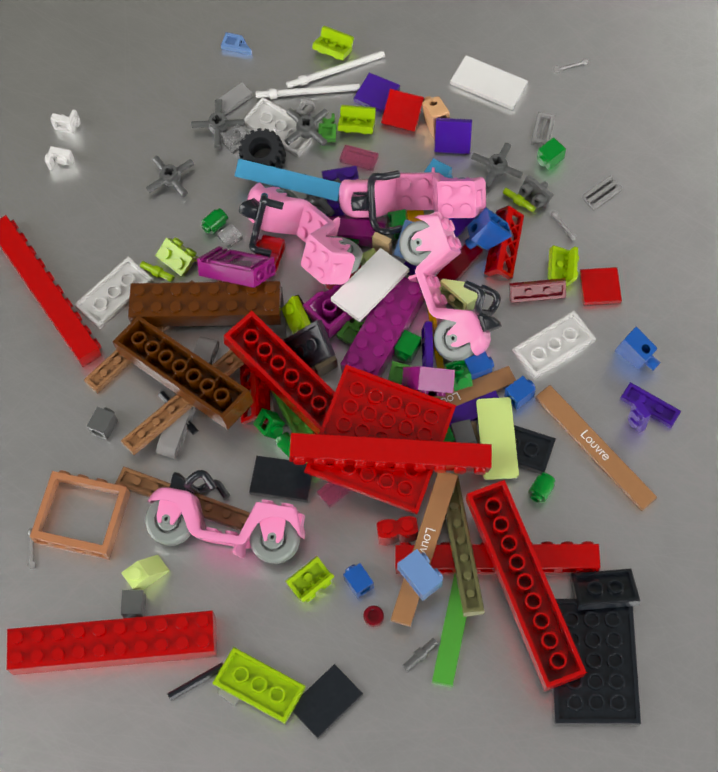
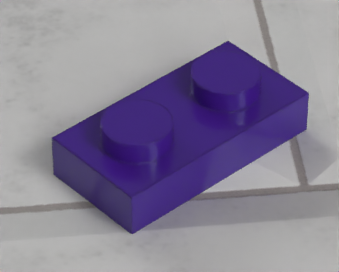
(345, 173)
(639, 416)

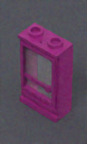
(236, 266)

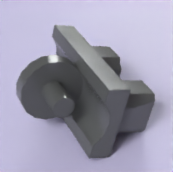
(537, 192)

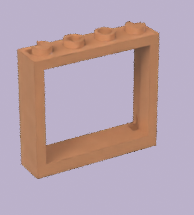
(83, 547)

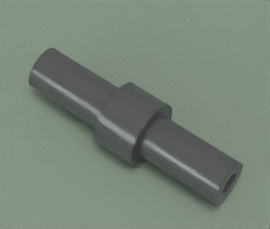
(420, 654)

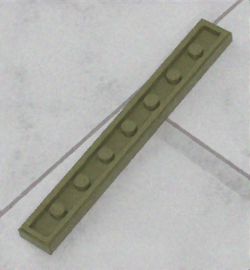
(463, 555)

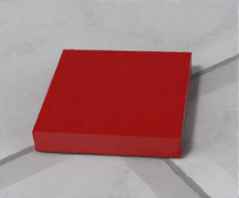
(402, 110)
(600, 286)

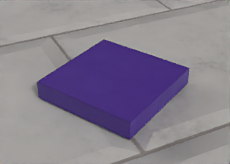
(375, 92)
(453, 135)

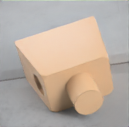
(433, 109)

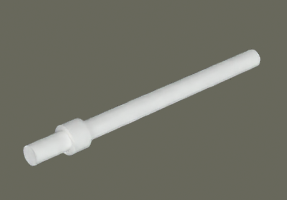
(303, 79)
(273, 93)

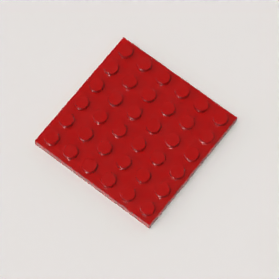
(382, 409)

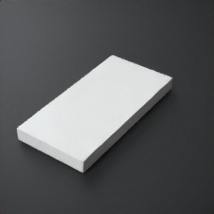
(489, 82)
(272, 117)
(370, 284)
(111, 293)
(554, 344)

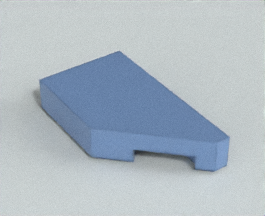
(235, 43)

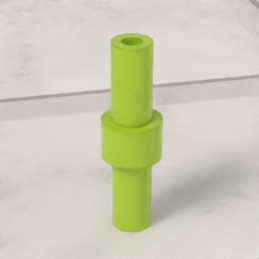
(519, 200)
(157, 271)

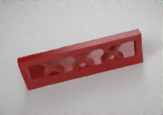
(498, 255)
(259, 391)

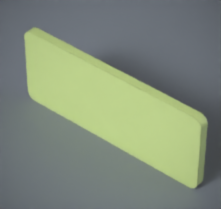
(497, 428)

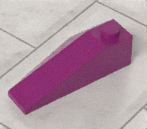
(358, 228)
(323, 308)

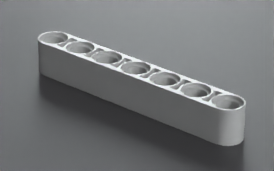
(173, 437)

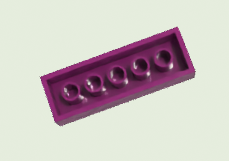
(383, 327)

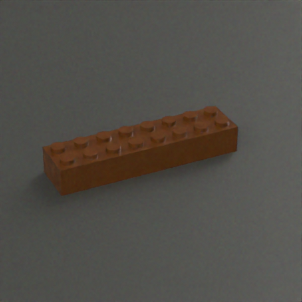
(204, 303)
(183, 372)

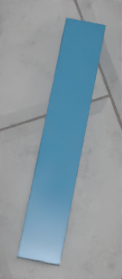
(287, 179)

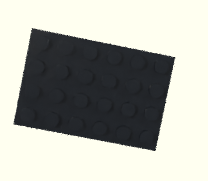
(608, 652)

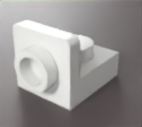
(65, 123)
(60, 156)

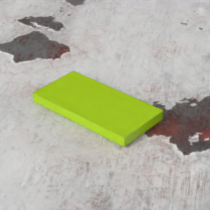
(259, 685)

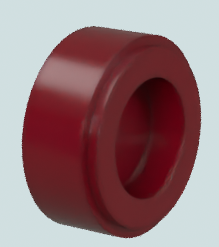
(373, 616)

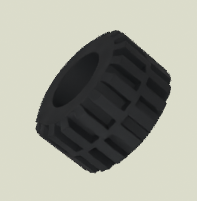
(259, 140)

